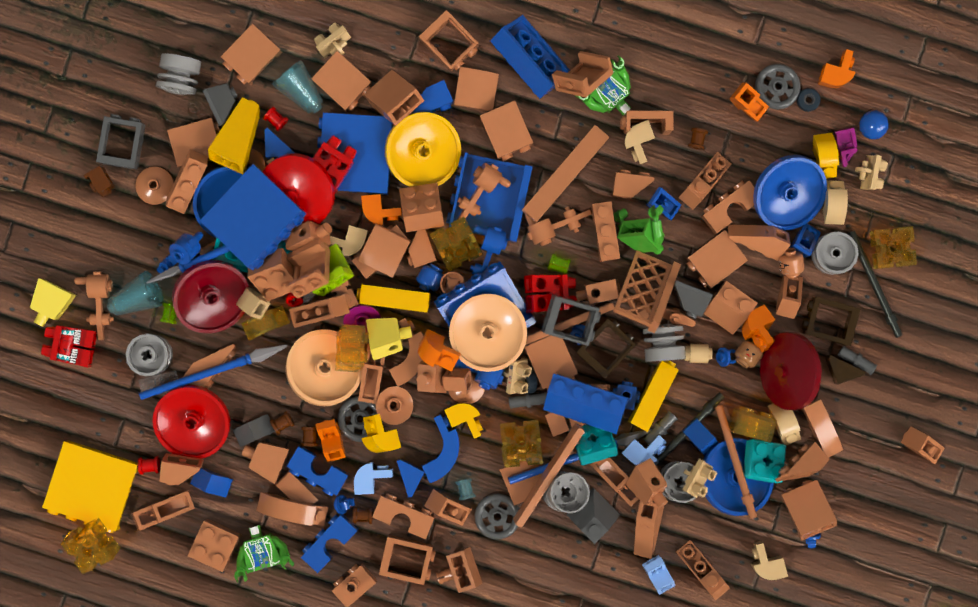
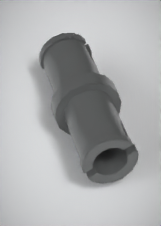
(857, 360)
(527, 400)
(660, 427)

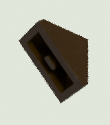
(842, 371)

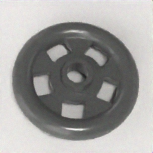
(789, 75)
(345, 410)
(480, 513)

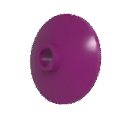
(359, 311)

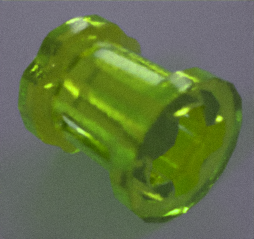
(559, 264)
(169, 314)

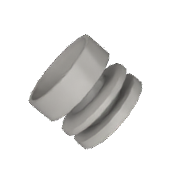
(178, 74)
(664, 344)
(673, 490)
(575, 496)

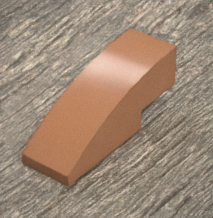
(371, 378)
(822, 428)
(616, 479)
(163, 510)

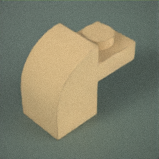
(639, 134)
(835, 203)
(354, 241)
(253, 303)
(786, 424)
(769, 569)

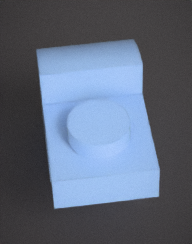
(637, 453)
(364, 478)
(658, 574)

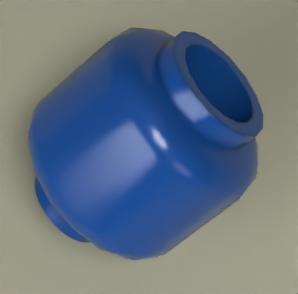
(429, 277)

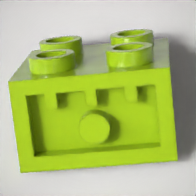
(339, 271)

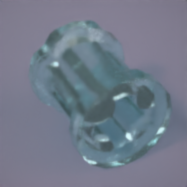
(465, 489)

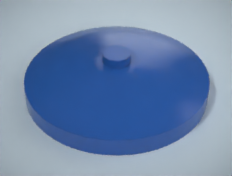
(210, 191)
(790, 192)
(724, 490)

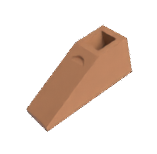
(705, 180)
(765, 239)
(210, 361)
(807, 462)
(647, 529)
(703, 570)

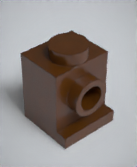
(100, 181)

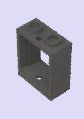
(137, 145)
(552, 313)

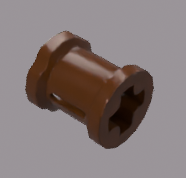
(697, 138)
(282, 422)
(309, 436)
(362, 515)

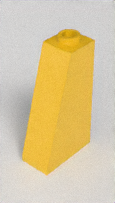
(235, 139)
(394, 298)
(653, 395)

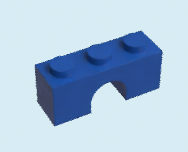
(302, 464)
(316, 554)

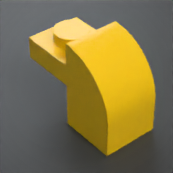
(826, 153)
(464, 413)
(378, 439)

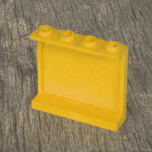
(90, 485)

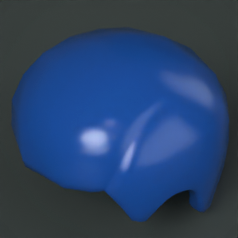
(873, 124)

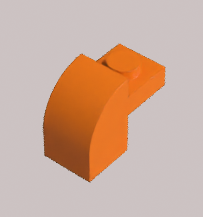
(837, 76)
(748, 101)
(374, 210)
(756, 327)
(434, 352)
(331, 440)

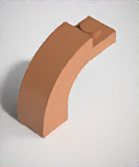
(409, 367)
(292, 511)

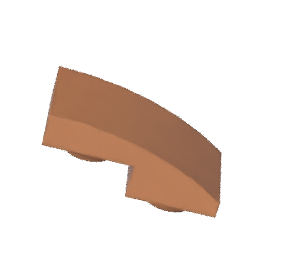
(294, 489)

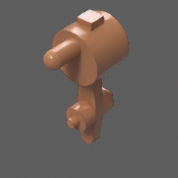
(486, 179)
(543, 231)
(97, 287)
(674, 315)

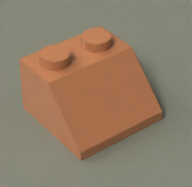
(729, 307)

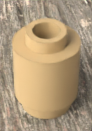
(698, 353)

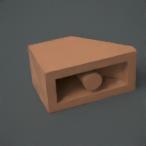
(420, 250)
(789, 297)
(922, 445)
(178, 468)
(447, 507)

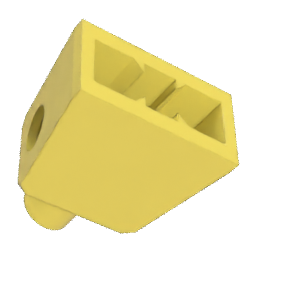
(50, 301)
(386, 336)

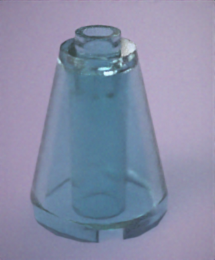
(299, 88)
(136, 296)

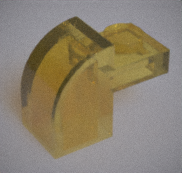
(270, 321)

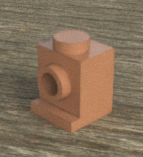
(457, 380)

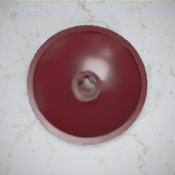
(208, 296)
(791, 371)

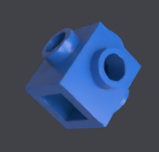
(634, 395)

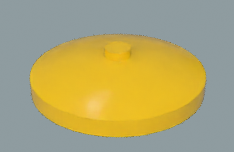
(423, 149)

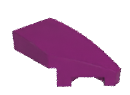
(846, 144)

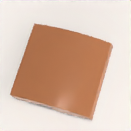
(476, 89)
(384, 250)
(521, 489)

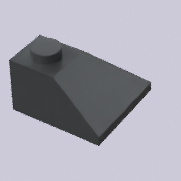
(222, 101)
(691, 299)
(595, 517)

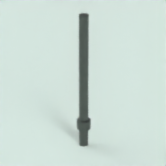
(891, 319)
(707, 409)

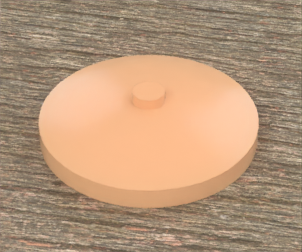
(488, 332)
(313, 373)

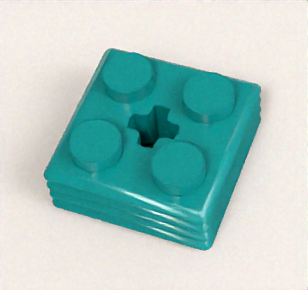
(595, 445)
(755, 467)

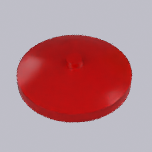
(304, 183)
(191, 421)

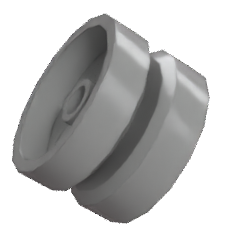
(846, 253)
(138, 357)

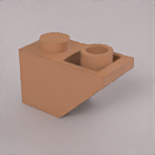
(628, 185)

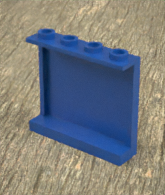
(368, 137)
(502, 205)
(253, 218)
(491, 281)

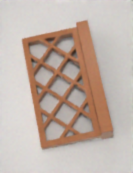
(663, 292)

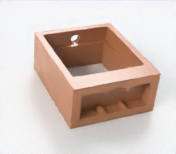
(435, 27)
(391, 540)

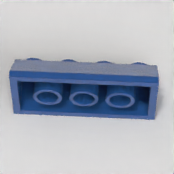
(529, 55)
(585, 403)

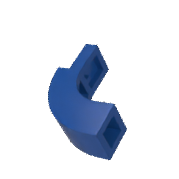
(444, 462)

